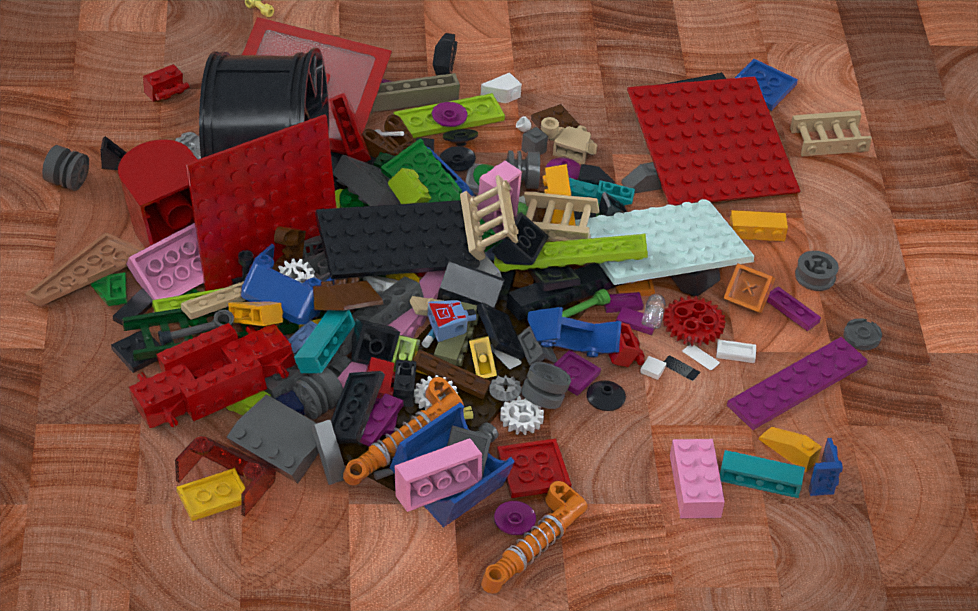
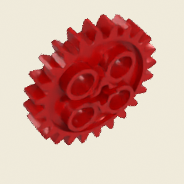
(694, 320)

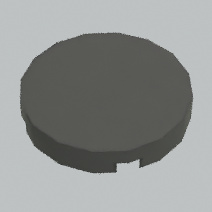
(862, 334)

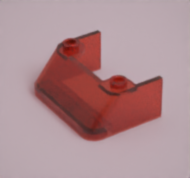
(260, 474)

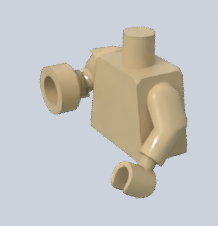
(569, 141)

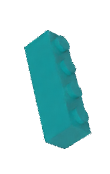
(324, 341)
(761, 474)

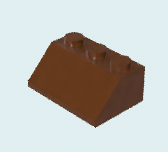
(345, 294)

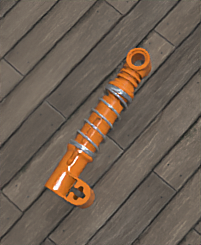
(380, 455)
(551, 528)

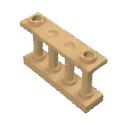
(830, 121)
(472, 217)
(562, 231)

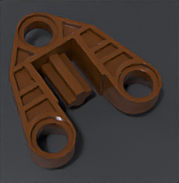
(392, 144)
(294, 243)

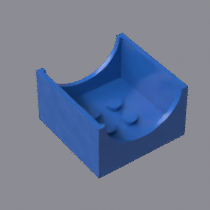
(435, 437)

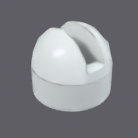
(523, 124)

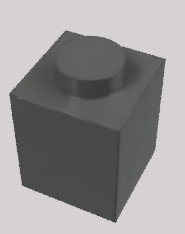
(534, 141)

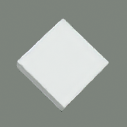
(653, 367)

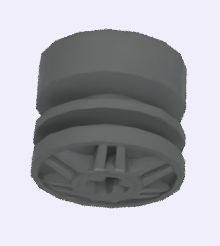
(529, 166)
(65, 167)
(318, 392)

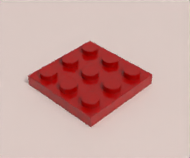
(534, 468)

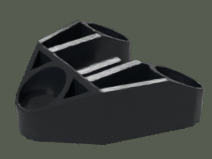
(445, 54)

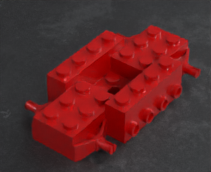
(211, 373)

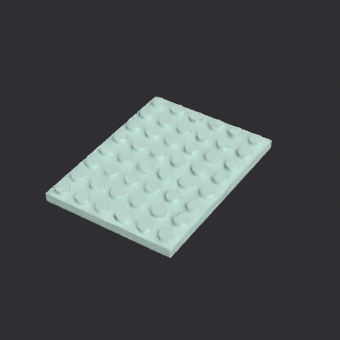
(677, 240)

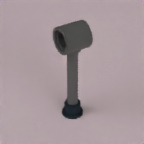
(220, 316)

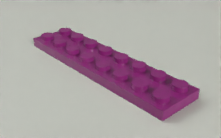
(796, 383)

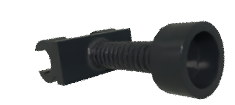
(245, 259)

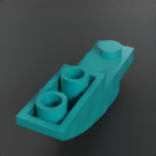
(584, 189)

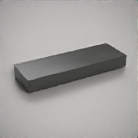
(329, 451)

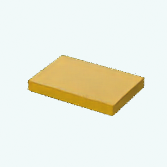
(211, 494)

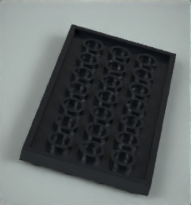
(393, 238)

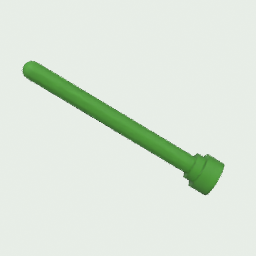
(600, 298)

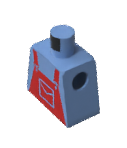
(449, 318)

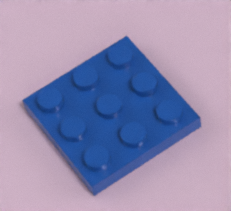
(772, 82)

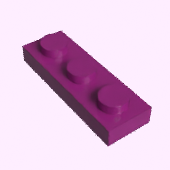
(793, 308)
(381, 418)

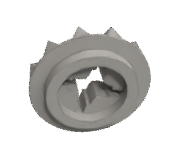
(497, 390)

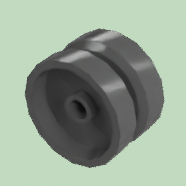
(545, 385)

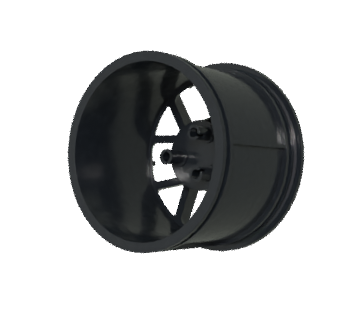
(258, 96)

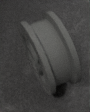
(816, 270)

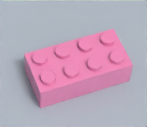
(488, 181)
(438, 474)
(696, 478)

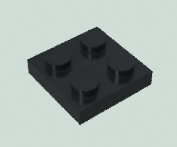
(125, 348)

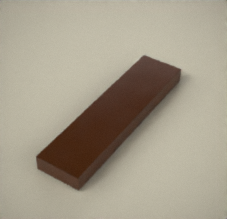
(461, 378)

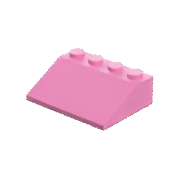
(169, 265)

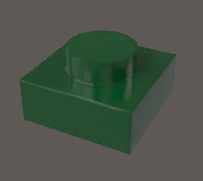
(382, 159)

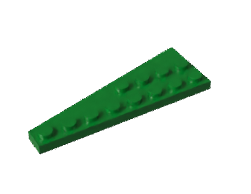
(431, 174)

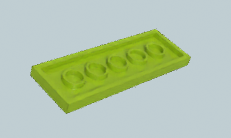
(480, 111)

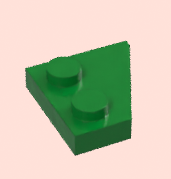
(112, 288)

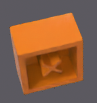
(749, 288)

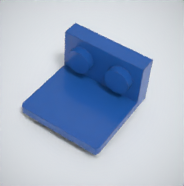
(826, 474)

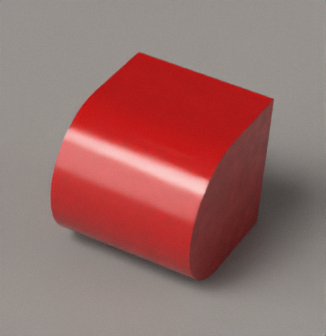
(157, 189)

